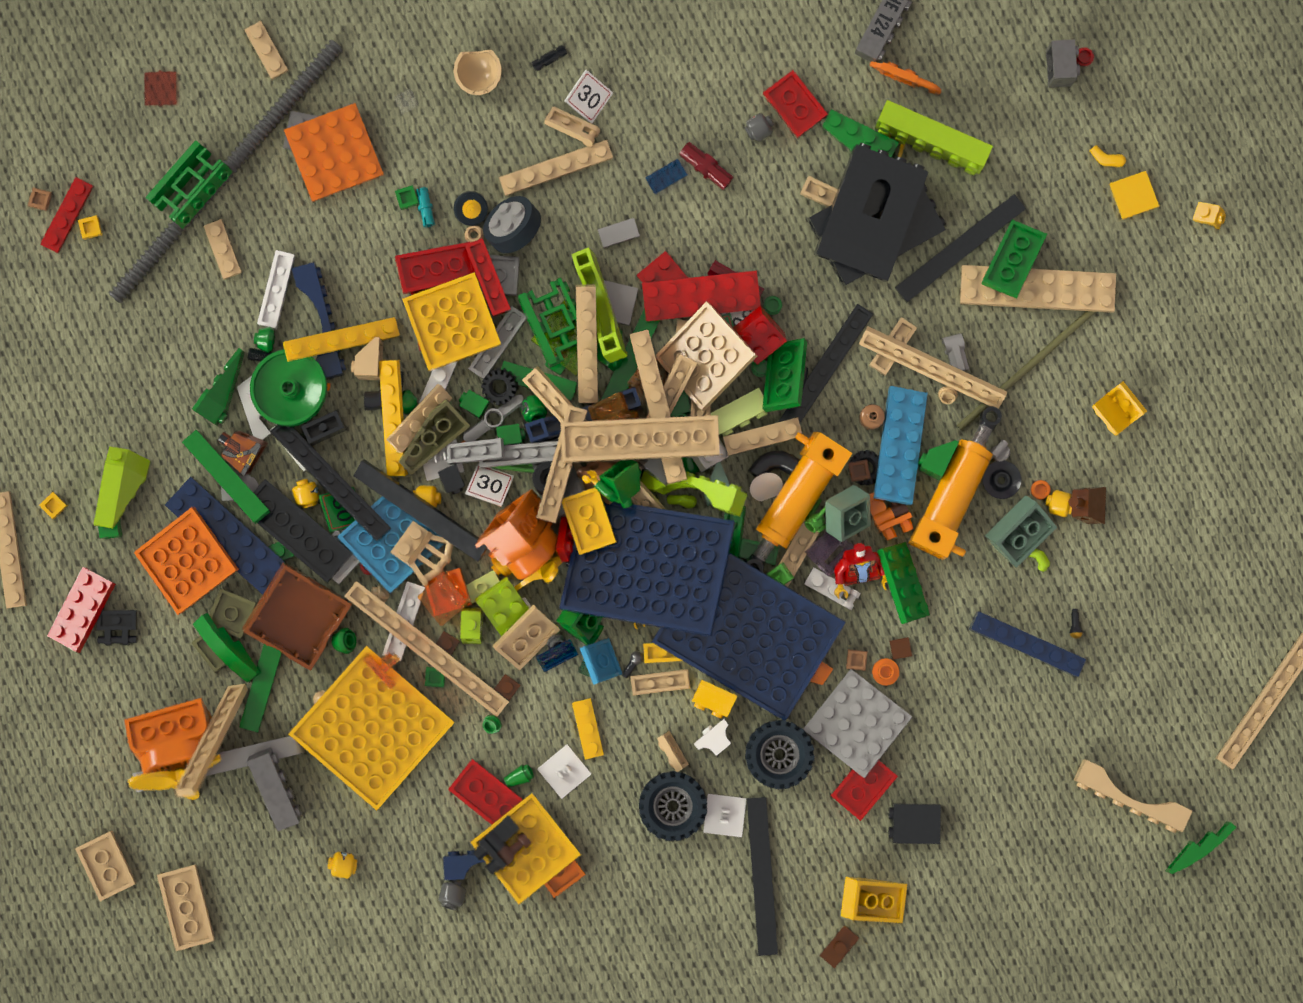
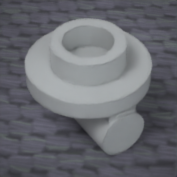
(1001, 451)

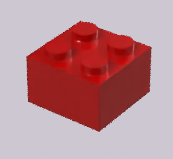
(760, 333)

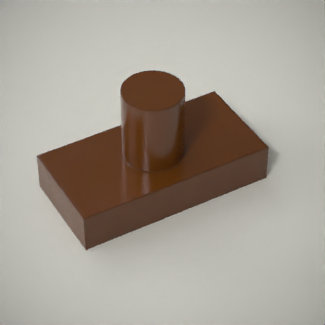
(839, 946)

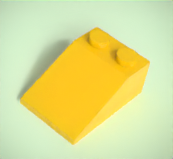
(873, 900)

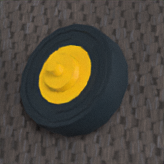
(470, 208)

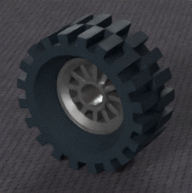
(798, 767)
(685, 825)

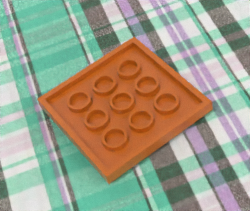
(333, 152)
(186, 560)

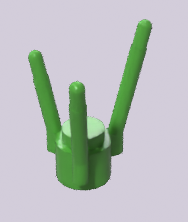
(815, 521)

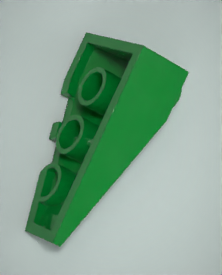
(216, 401)
(581, 626)

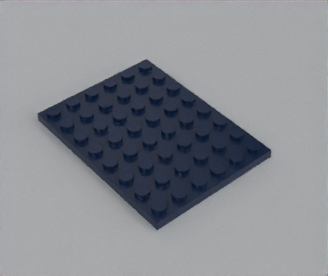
(657, 574)
(762, 639)

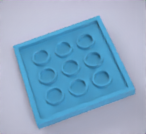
(376, 555)

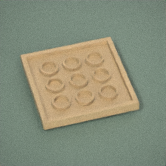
(715, 347)

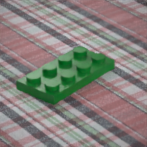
(1014, 259)
(785, 376)
(903, 582)

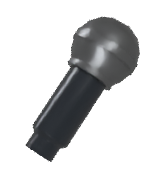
(635, 659)

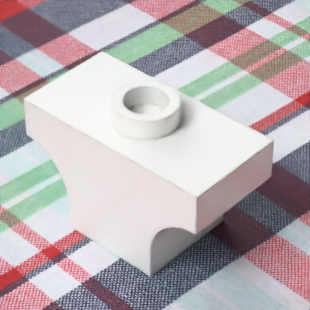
(714, 738)

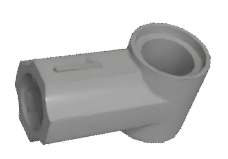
(955, 350)

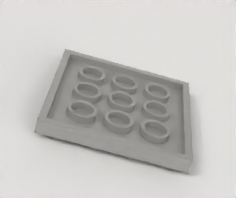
(857, 723)

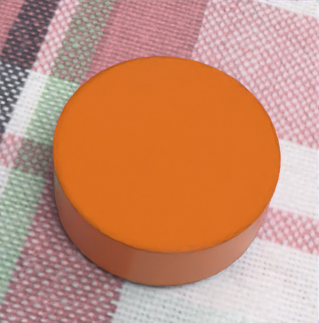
(1040, 489)

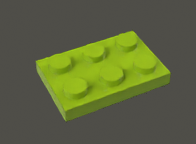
(502, 605)

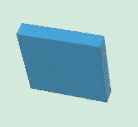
(601, 661)

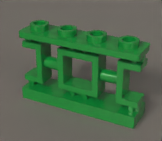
(179, 176)
(542, 328)

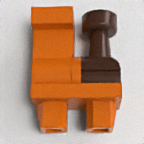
(888, 517)

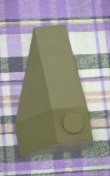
(437, 432)

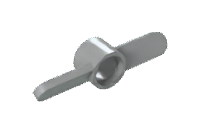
(483, 426)

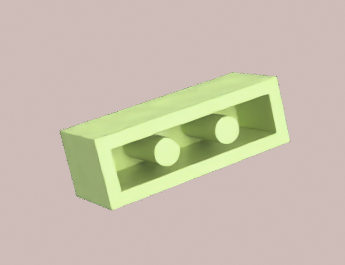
(740, 412)

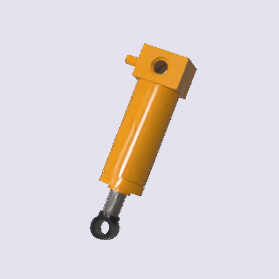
(955, 492)
(799, 493)

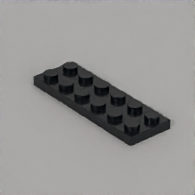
(301, 533)

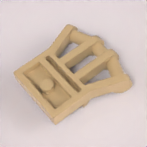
(412, 545)

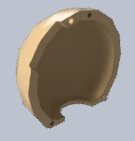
(477, 71)

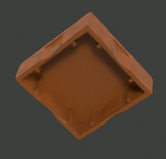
(296, 616)

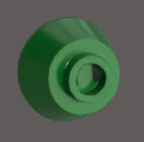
(265, 339)
(409, 402)
(344, 641)

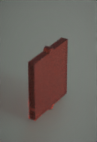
(160, 88)

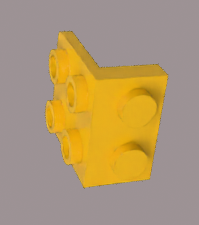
(1119, 408)

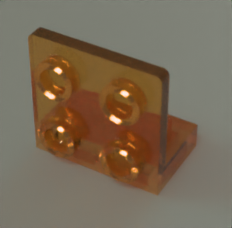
(444, 598)

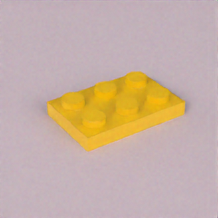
(588, 521)

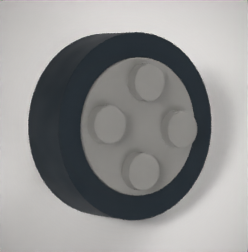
(512, 224)

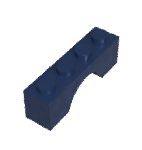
(457, 865)

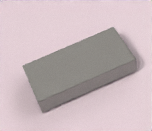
(618, 233)

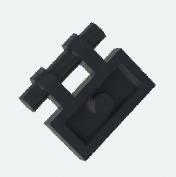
(117, 620)

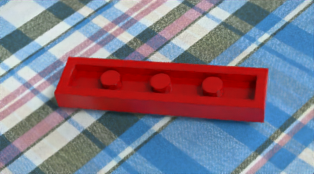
(66, 215)
(487, 277)

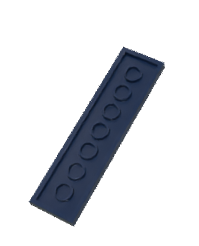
(249, 553)

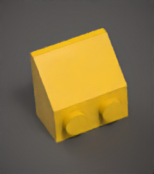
(713, 698)

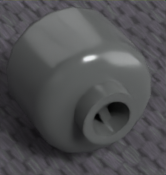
(759, 127)
(452, 894)

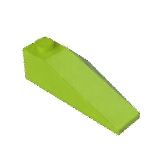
(121, 478)

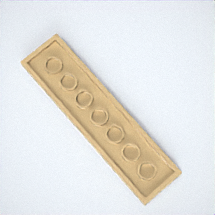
(1044, 290)
(640, 439)

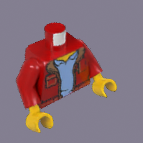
(857, 567)

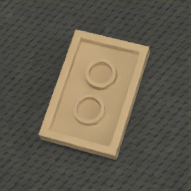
(526, 637)
(105, 866)

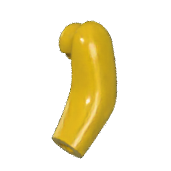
(1104, 159)

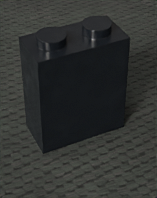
(915, 823)

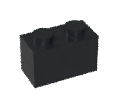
(324, 428)

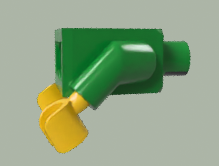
(618, 482)

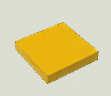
(1134, 195)

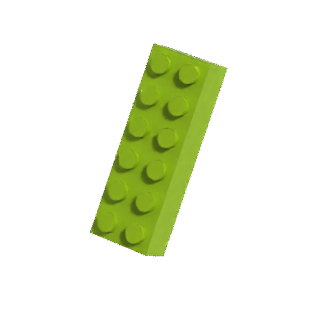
(933, 138)

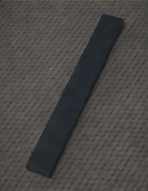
(960, 248)
(829, 362)
(331, 481)
(420, 509)
(762, 876)

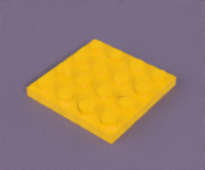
(451, 321)
(542, 859)

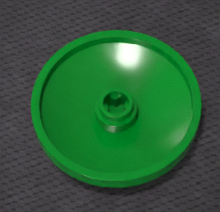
(287, 390)

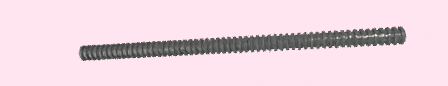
(233, 162)

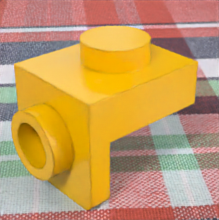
(1209, 214)

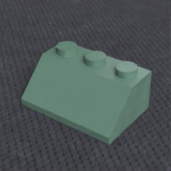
(1021, 531)

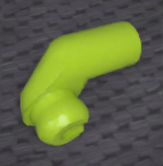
(682, 500)
(1041, 558)

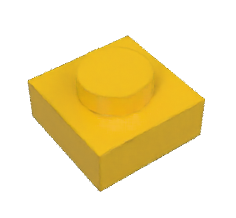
(90, 227)
(53, 505)

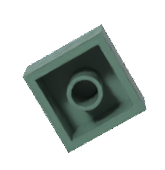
(847, 513)

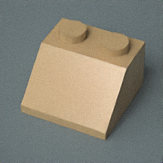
(367, 361)

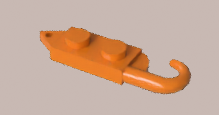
(905, 76)

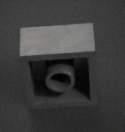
(1061, 63)

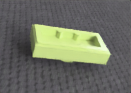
(481, 585)

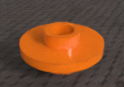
(885, 672)

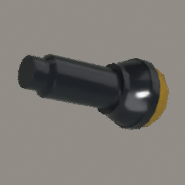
(1076, 630)

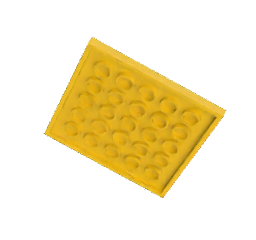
(371, 732)

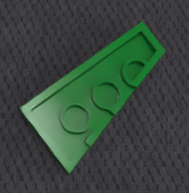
(852, 132)

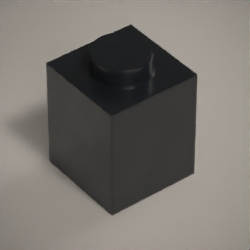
(451, 479)

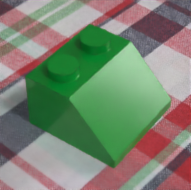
(937, 460)

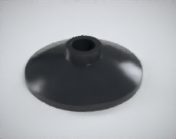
(1009, 473)

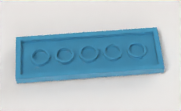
(900, 445)

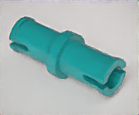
(425, 207)

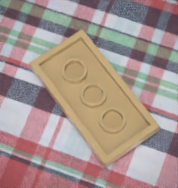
(186, 907)

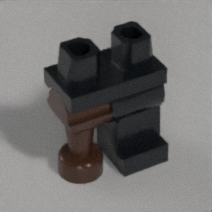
(496, 847)

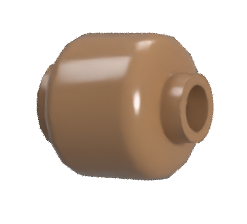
(867, 422)

